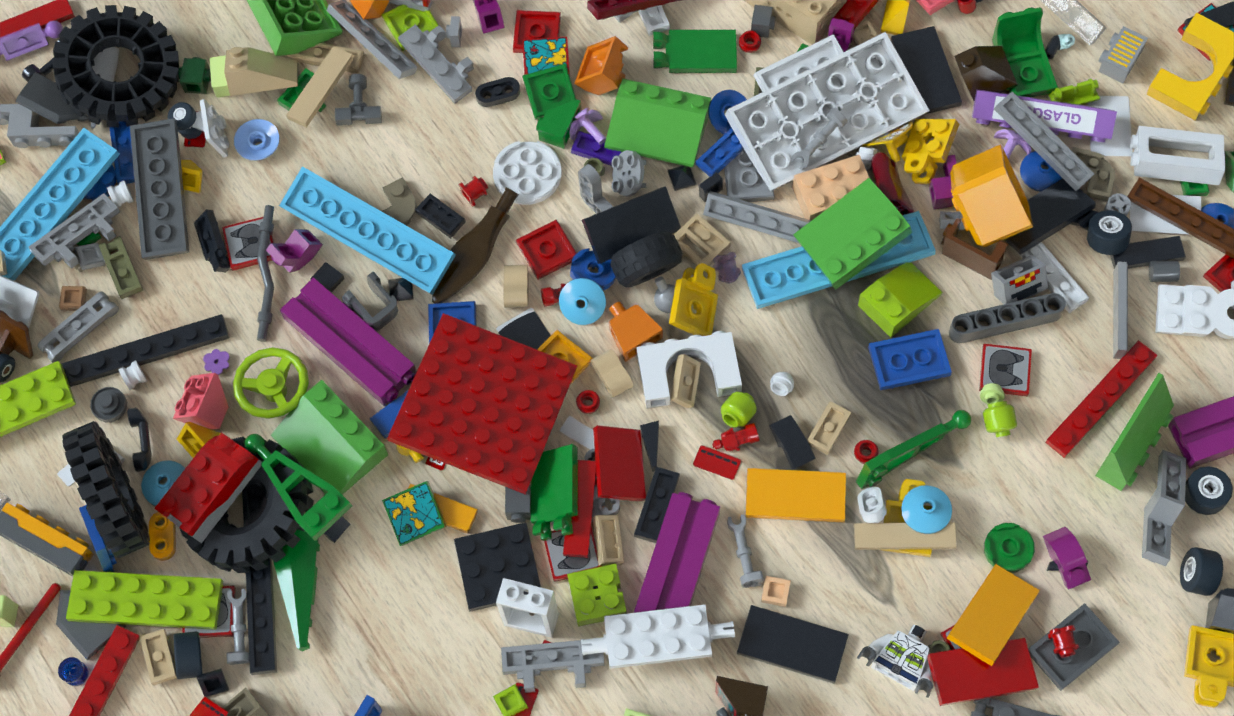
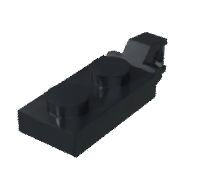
(212, 241)

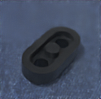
(497, 91)

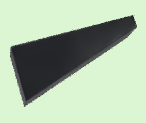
(650, 437)

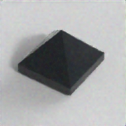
(681, 177)
(1083, 222)
(400, 289)
(213, 682)

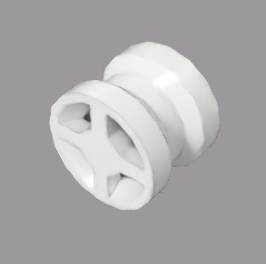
(120, 194)
(132, 375)

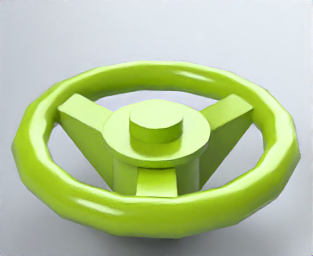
(270, 383)

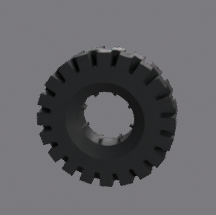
(116, 100)
(105, 489)
(263, 539)

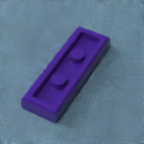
(588, 147)

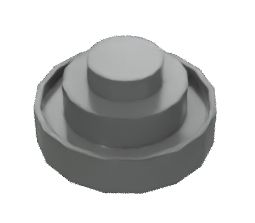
(108, 404)

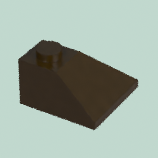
(985, 69)

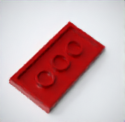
(965, 678)

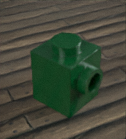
(195, 75)

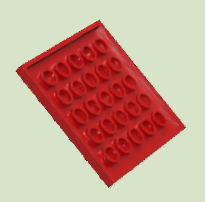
(483, 403)

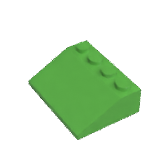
(294, 24)
(658, 122)
(853, 233)
(1138, 435)
(329, 439)

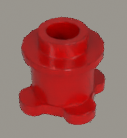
(474, 189)
(1063, 641)

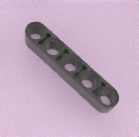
(1014, 310)

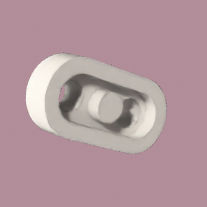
(872, 505)

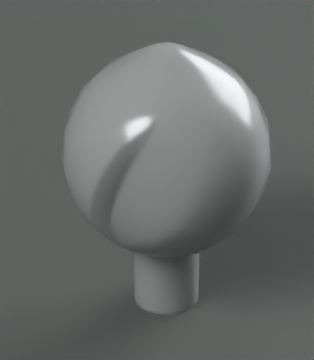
(664, 295)

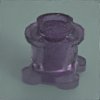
(727, 267)

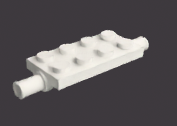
(657, 636)

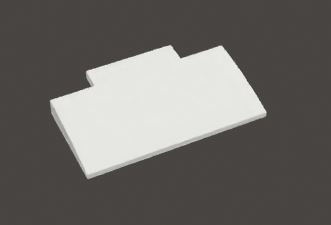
(798, 91)

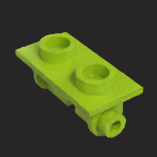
(1081, 94)

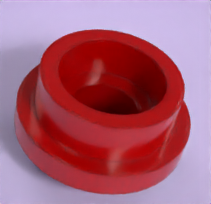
(750, 36)
(588, 395)
(865, 445)

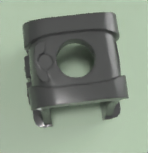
(385, 315)

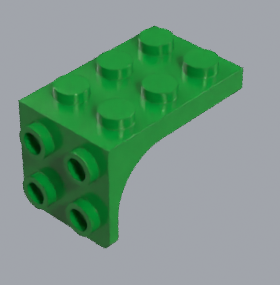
(1022, 42)

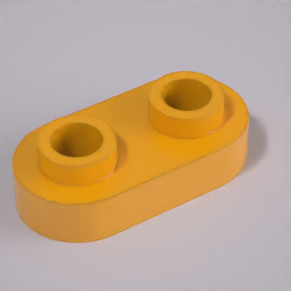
(162, 534)

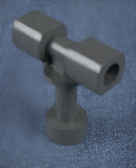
(358, 109)

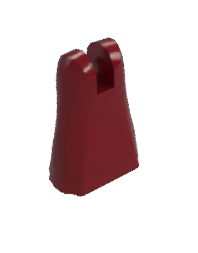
(889, 182)

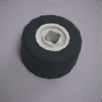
(1109, 232)
(1204, 499)
(1201, 571)
(187, 655)

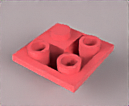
(202, 401)

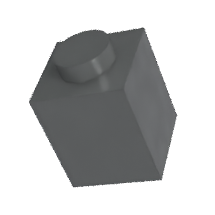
(517, 505)

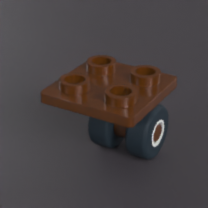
(14, 337)

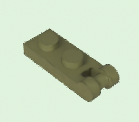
(121, 268)

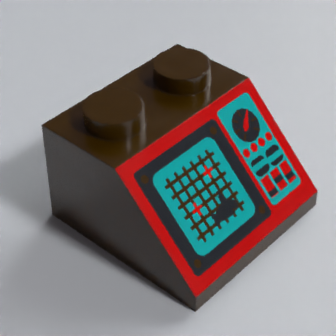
(741, 697)

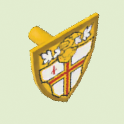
(893, 140)

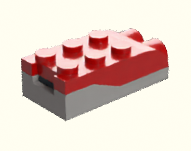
(208, 486)

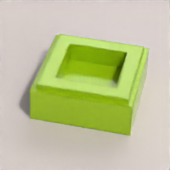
(510, 701)

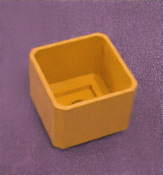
(990, 197)

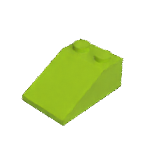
(898, 298)

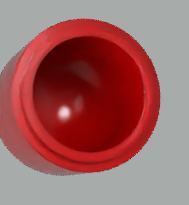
(967, 6)

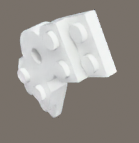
(1194, 311)

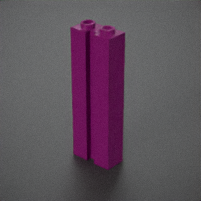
(349, 342)
(1205, 432)
(678, 554)

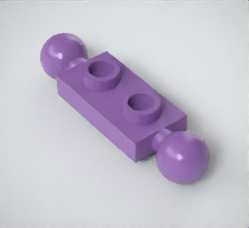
(28, 39)

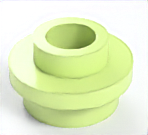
(992, 393)

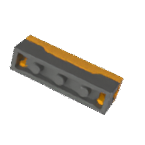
(42, 540)

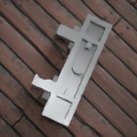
(424, 50)
(60, 240)
(532, 659)

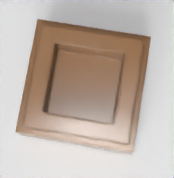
(72, 298)

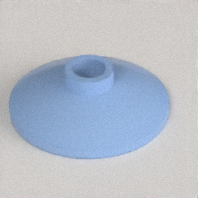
(253, 132)

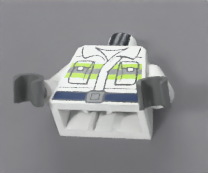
(902, 659)

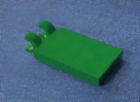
(696, 51)
(555, 491)

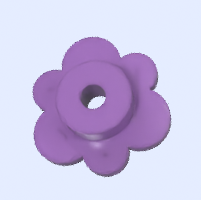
(216, 356)

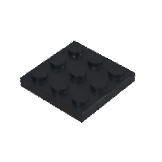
(492, 556)

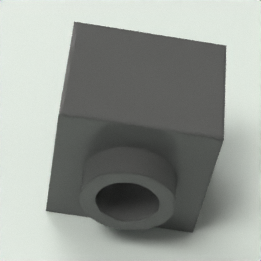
(762, 20)

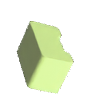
(218, 78)
(8, 612)

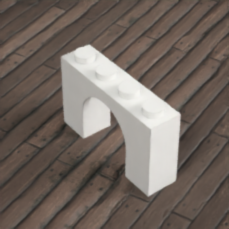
(713, 349)

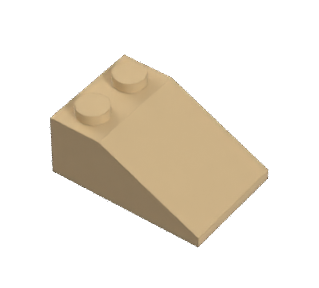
(257, 71)

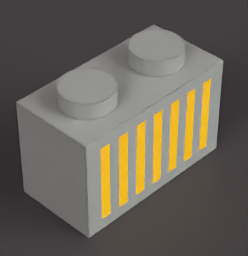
(1122, 54)

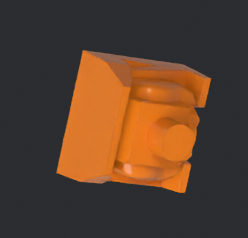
(602, 67)

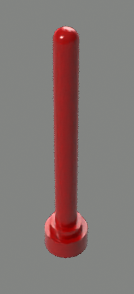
(28, 624)

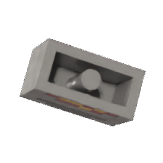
(1019, 280)

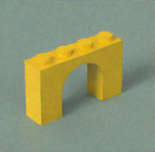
(1192, 96)

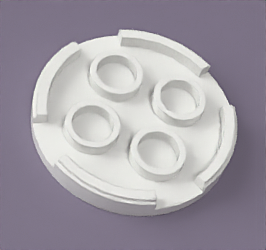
(528, 170)

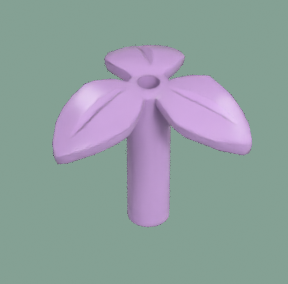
(585, 119)
(1013, 140)

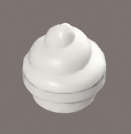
(866, 155)
(782, 383)

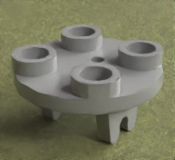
(628, 173)

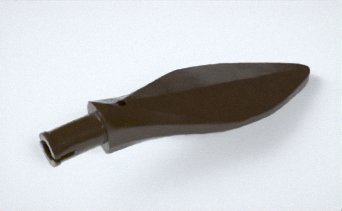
(474, 249)

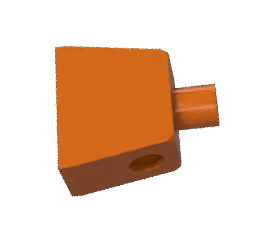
(632, 329)

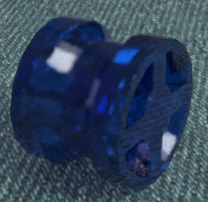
(77, 675)

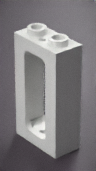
(1177, 167)
(516, 607)

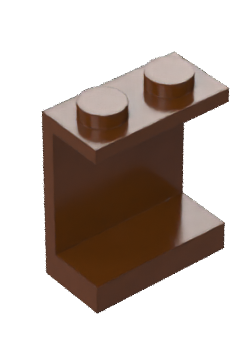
(969, 255)

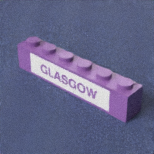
(1057, 116)

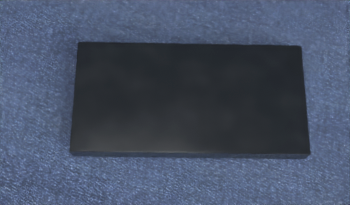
(928, 68)
(1050, 213)
(630, 222)
(792, 644)

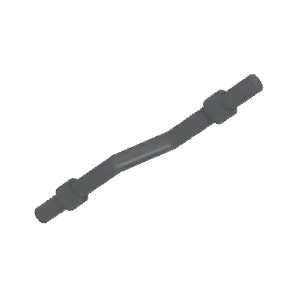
(265, 316)

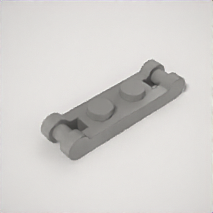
(77, 326)

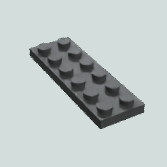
(159, 189)

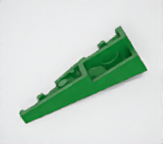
(298, 585)

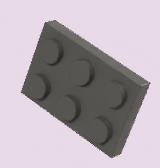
(1093, 642)

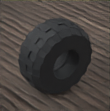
(646, 259)

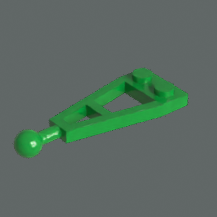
(891, 459)
(324, 512)

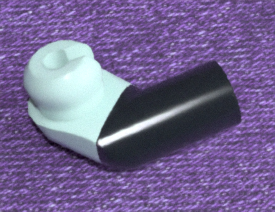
(1059, 42)

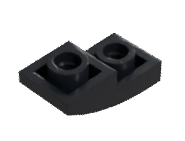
(792, 441)

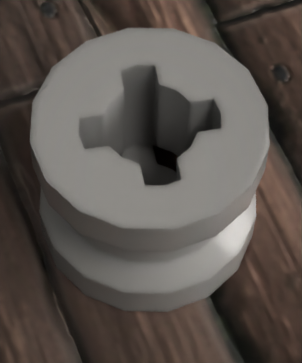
(1119, 202)

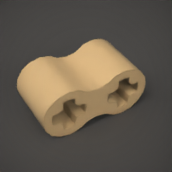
(516, 286)
(612, 373)

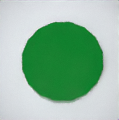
(1009, 547)

